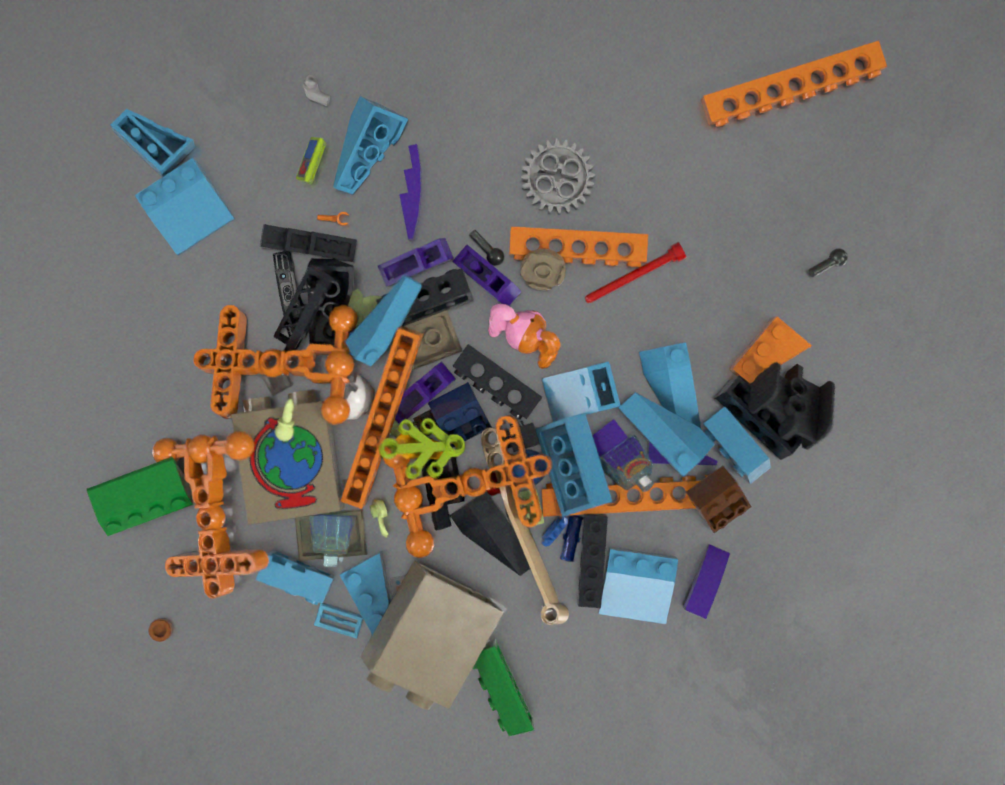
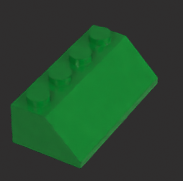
(140, 496)
(503, 691)

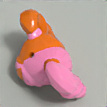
(523, 333)

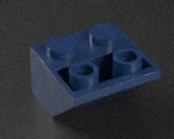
(459, 413)

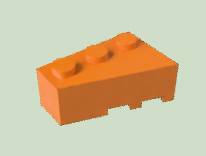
(773, 344)

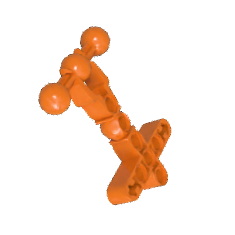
(338, 363)
(409, 498)
(214, 559)

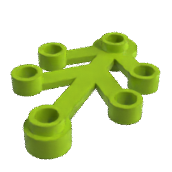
(425, 447)

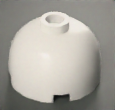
(359, 396)

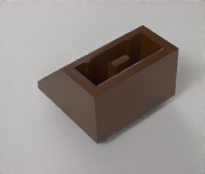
(718, 499)

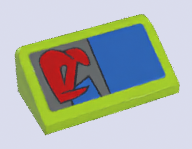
(311, 160)

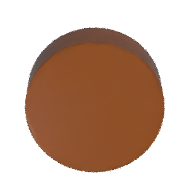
(160, 629)

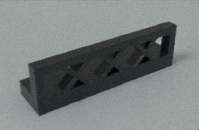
(308, 311)

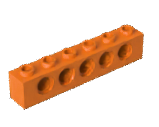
(636, 242)

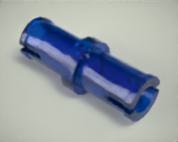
(571, 538)

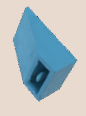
(581, 391)

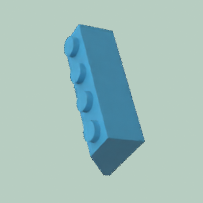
(576, 464)

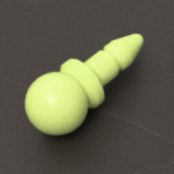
(284, 430)

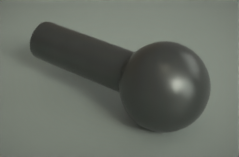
(494, 255)
(838, 257)

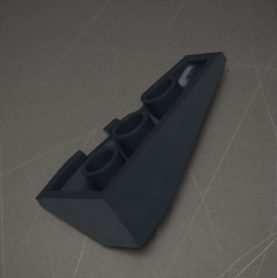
(337, 295)
(490, 529)

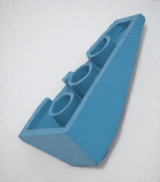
(368, 136)
(380, 326)
(672, 380)
(671, 435)

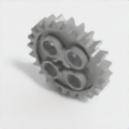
(562, 155)

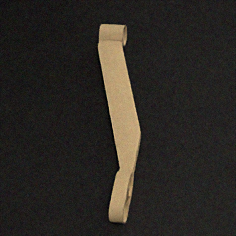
(526, 540)

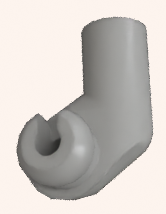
(312, 91)

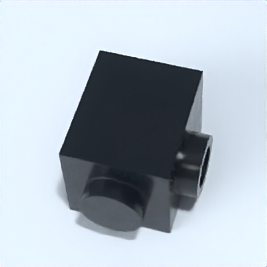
(528, 434)

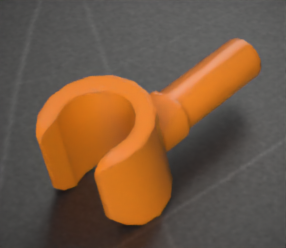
(334, 218)

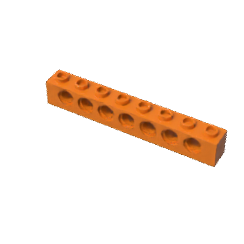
(869, 54)
(381, 416)
(622, 504)

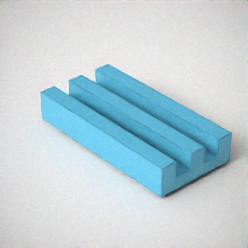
(320, 614)

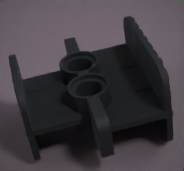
(796, 402)

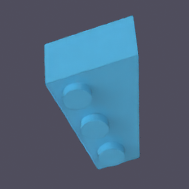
(153, 143)
(737, 445)
(296, 577)
(369, 589)

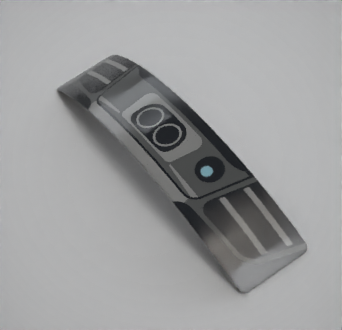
(285, 283)

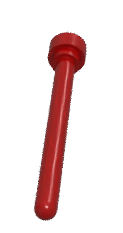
(674, 254)

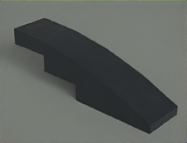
(308, 243)

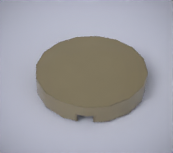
(543, 269)

